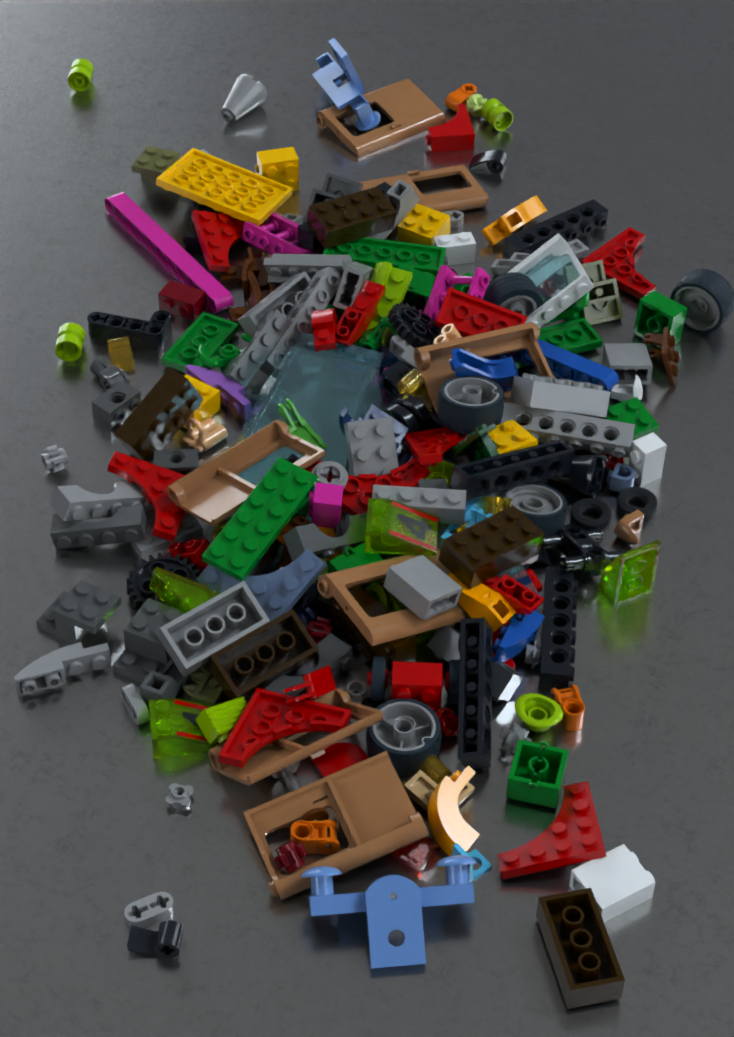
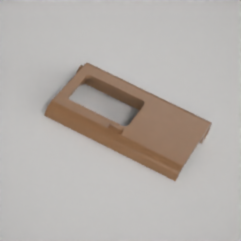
(401, 102)
(459, 199)
(435, 364)
(216, 490)
(390, 625)
(284, 752)
(368, 806)

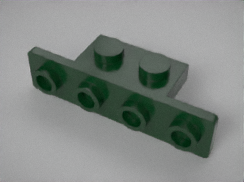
(476, 445)

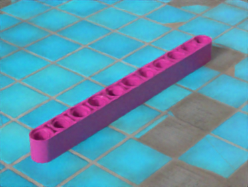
(168, 251)

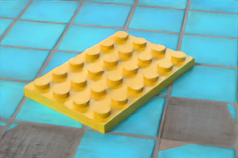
(224, 187)

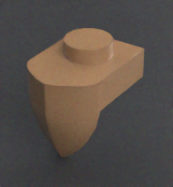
(629, 526)

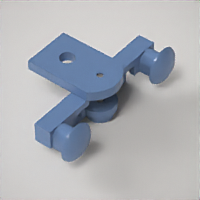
(331, 76)
(392, 905)

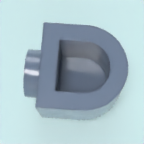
(621, 478)

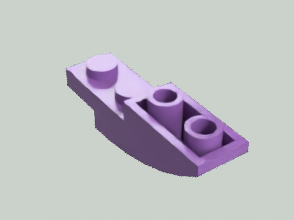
(231, 392)

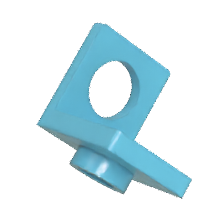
(473, 874)

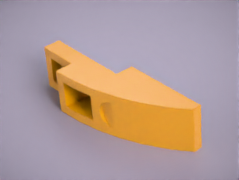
(513, 220)

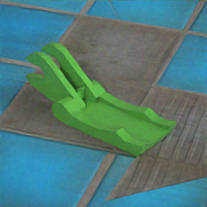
(299, 427)

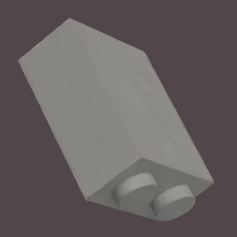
(351, 283)
(628, 361)
(422, 587)

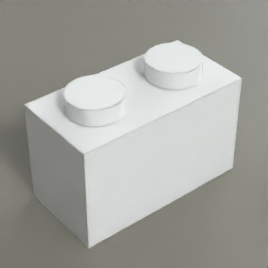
(459, 247)
(647, 458)

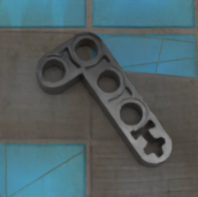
(141, 333)

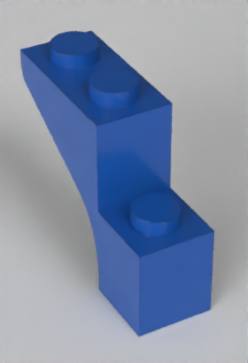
(499, 371)

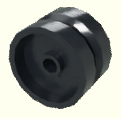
(410, 412)

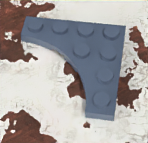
(273, 591)

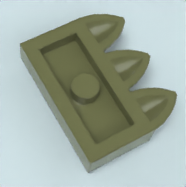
(207, 688)

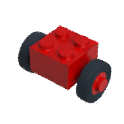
(415, 681)

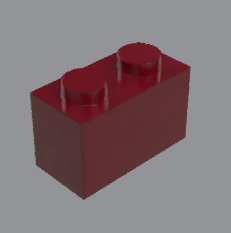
(182, 300)

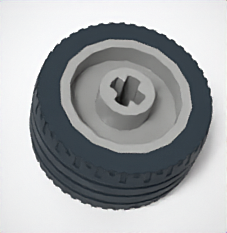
(514, 292)

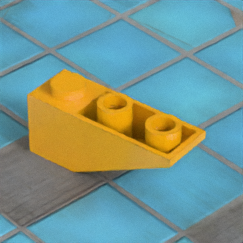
(484, 602)

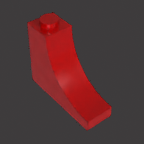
(452, 135)

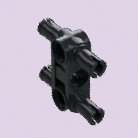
(580, 549)

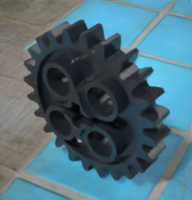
(413, 325)
(140, 578)

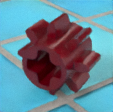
(320, 629)
(290, 856)

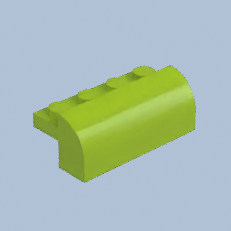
(396, 286)

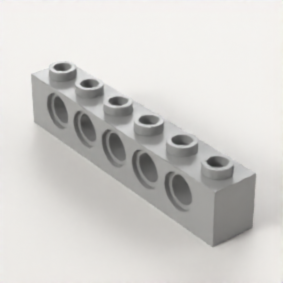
(314, 297)
(578, 427)

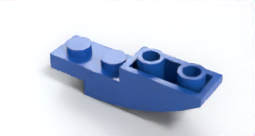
(516, 636)

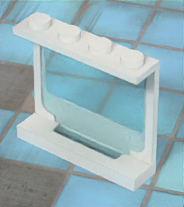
(557, 278)

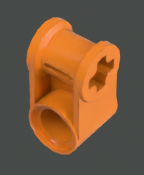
(460, 96)
(572, 706)
(316, 836)

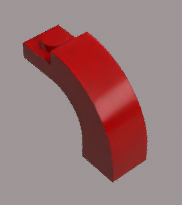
(324, 326)

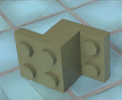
(154, 162)
(604, 298)

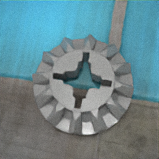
(338, 473)

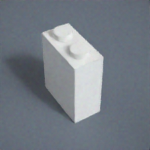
(615, 880)

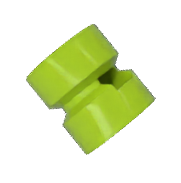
(80, 75)
(497, 114)
(70, 342)

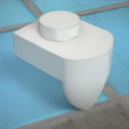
(627, 391)

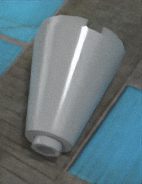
(243, 98)

